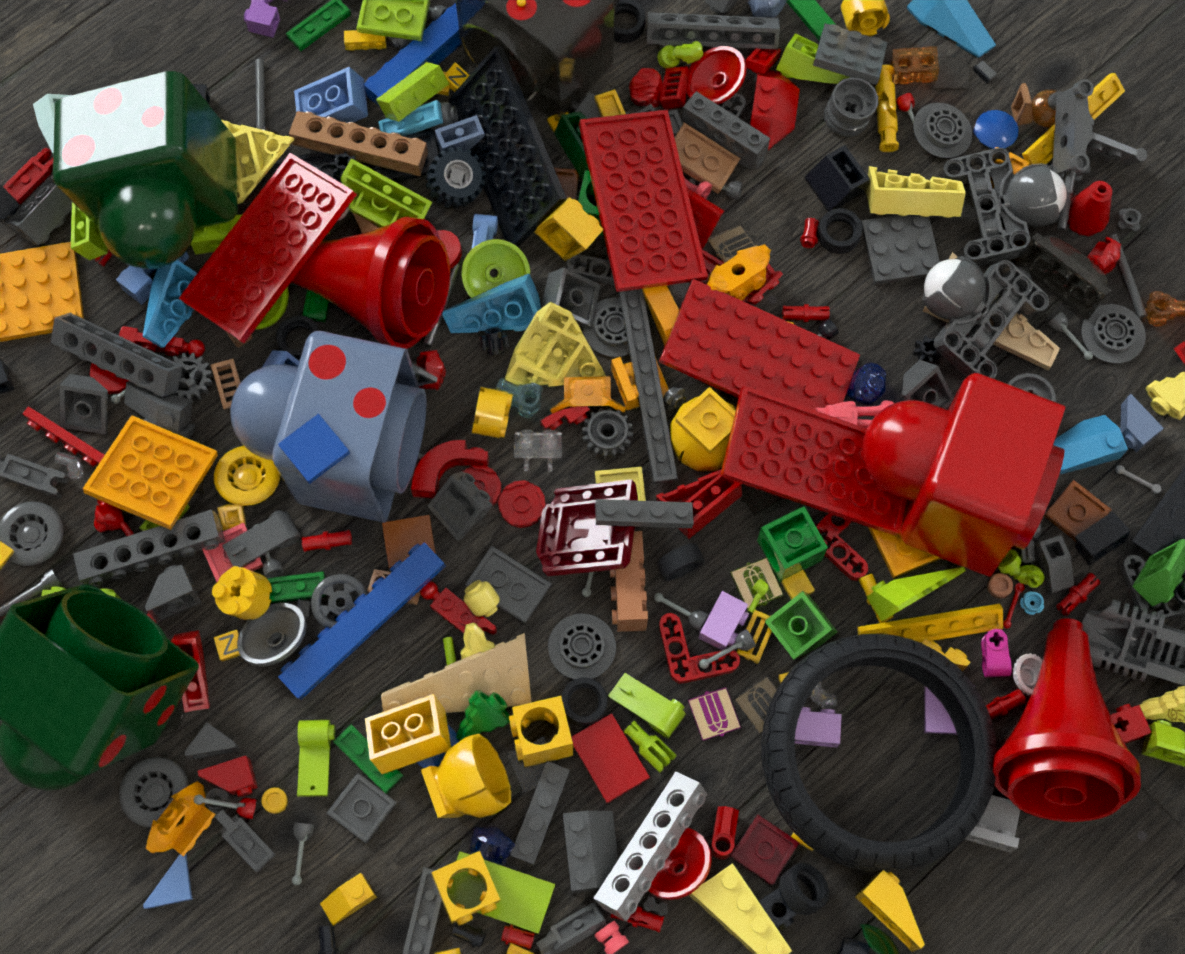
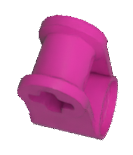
(996, 658)

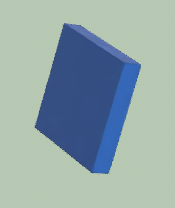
(314, 448)

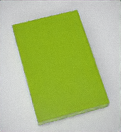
(394, 18)

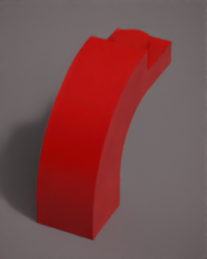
(439, 460)

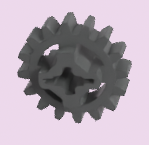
(196, 372)

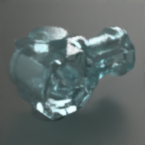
(520, 393)

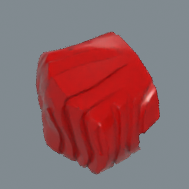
(646, 87)
(1106, 254)
(432, 363)

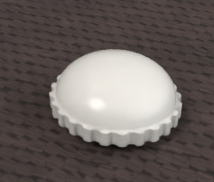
(1026, 672)

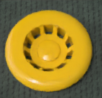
(247, 478)

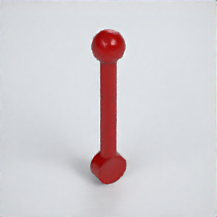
(1019, 588)

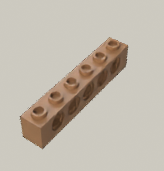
(367, 151)

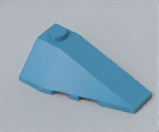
(956, 21)
(505, 306)
(165, 309)
(1091, 444)

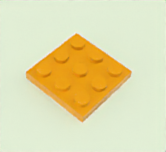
(897, 555)

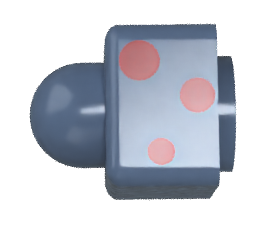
(368, 401)

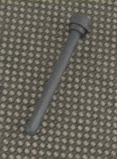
(49, 580)

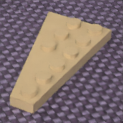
(1022, 340)
(495, 670)

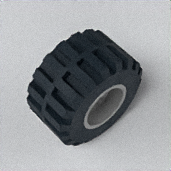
(455, 177)

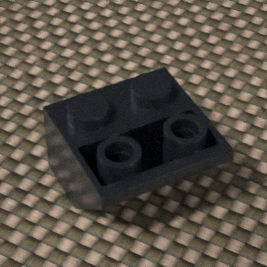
(837, 179)

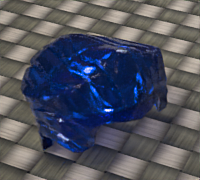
(867, 383)
(492, 844)

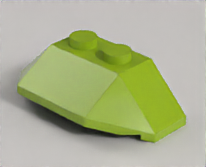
(381, 198)

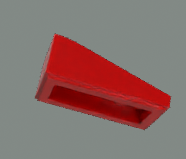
(678, 100)

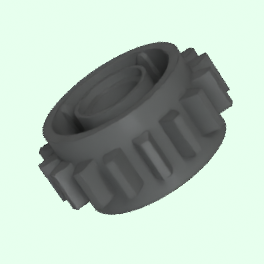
(610, 421)

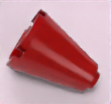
(1091, 209)

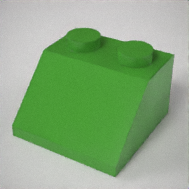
(1162, 574)
(801, 626)

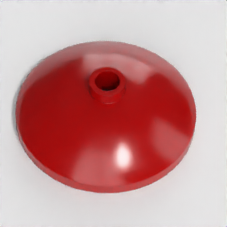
(717, 74)
(694, 857)

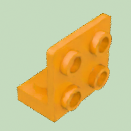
(625, 382)

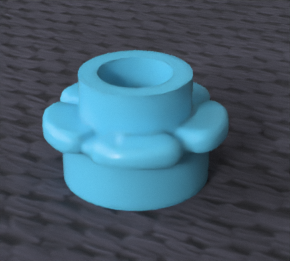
(1038, 603)

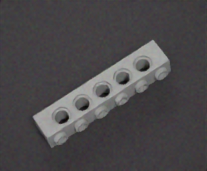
(639, 851)

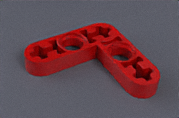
(833, 533)
(690, 663)

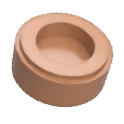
(1000, 585)

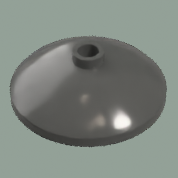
(272, 635)

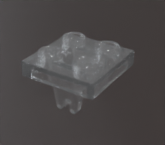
(538, 445)

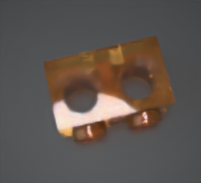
(914, 60)

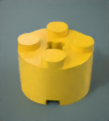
(865, 15)
(490, 412)
(242, 593)

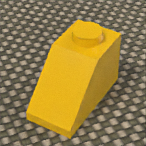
(348, 899)

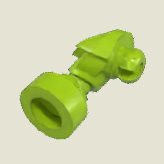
(670, 55)
(1028, 574)

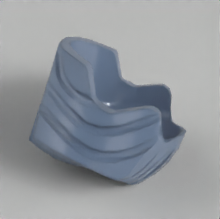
(766, 8)

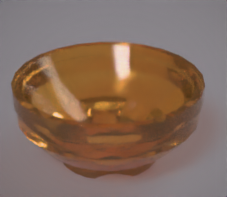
(1041, 110)

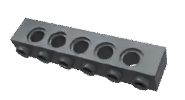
(713, 30)
(116, 354)
(89, 560)

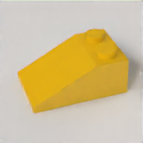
(890, 906)

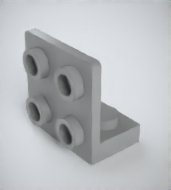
(997, 825)

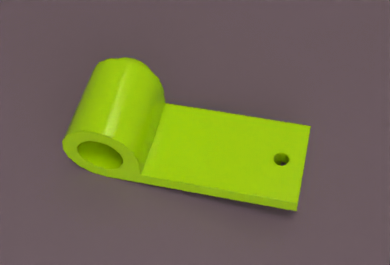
(649, 705)
(314, 757)

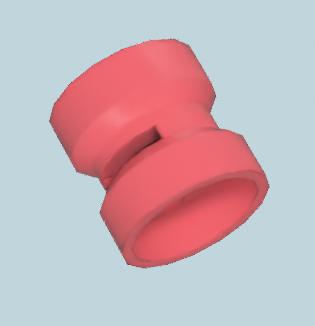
(614, 944)

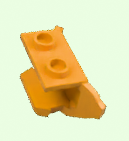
(754, 262)
(587, 392)
(167, 834)

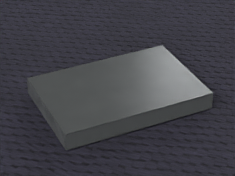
(515, 584)

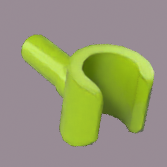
(761, 588)

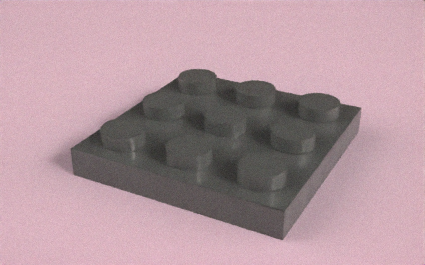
(850, 53)
(899, 248)

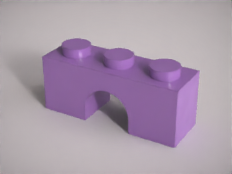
(262, 18)

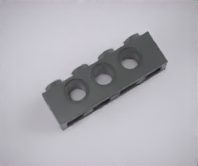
(725, 129)

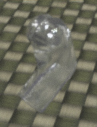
(73, 464)
(823, 698)

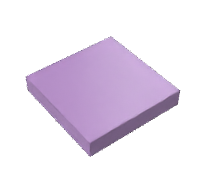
(935, 715)

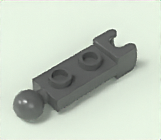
(32, 475)

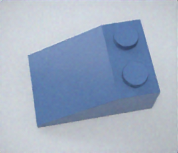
(334, 96)

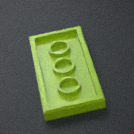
(522, 896)

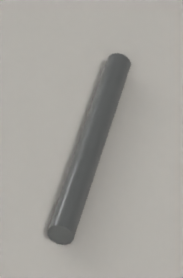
(260, 94)
(1130, 283)

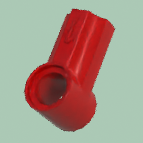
(724, 830)

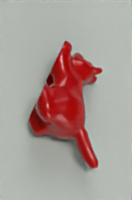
(110, 518)

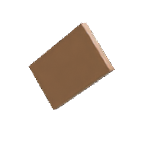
(704, 158)

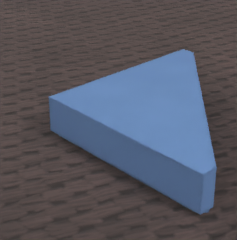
(173, 887)

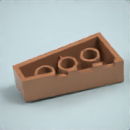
(629, 591)

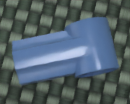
(484, 228)

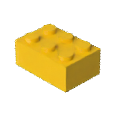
(569, 229)
(407, 734)

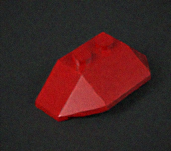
(774, 106)

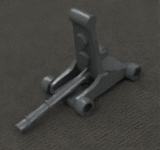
(1075, 135)

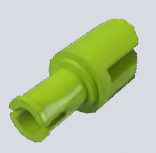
(650, 747)

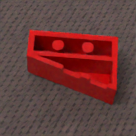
(708, 497)

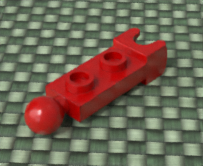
(174, 347)
(454, 609)

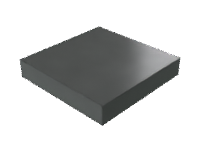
(362, 808)

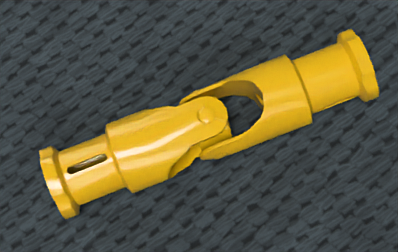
(886, 110)

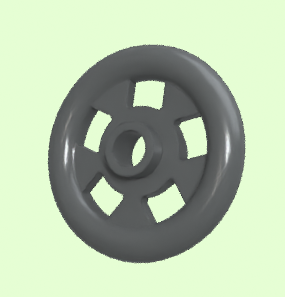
(326, 587)

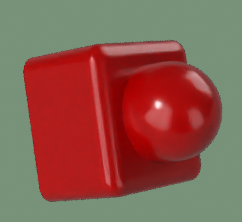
(971, 471)

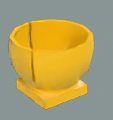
(702, 431)
(468, 780)

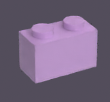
(723, 621)
(818, 728)

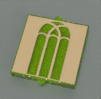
(748, 575)

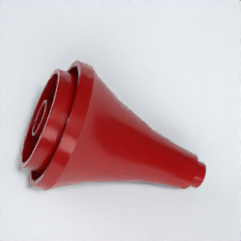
(384, 278)
(1065, 749)

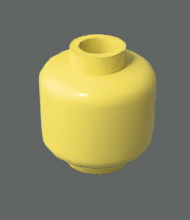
(481, 598)

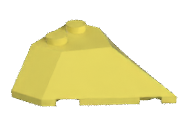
(255, 155)
(552, 350)

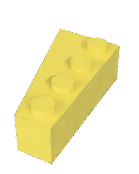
(914, 195)
(738, 910)

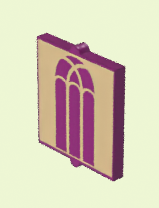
(714, 714)

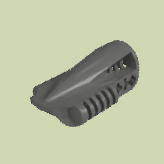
(1135, 643)

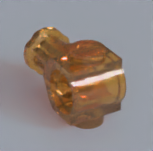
(1169, 308)

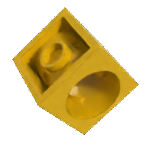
(548, 710)
(475, 866)

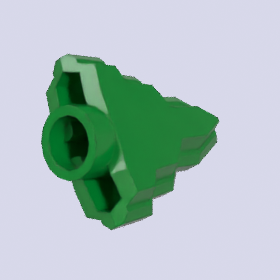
(483, 714)

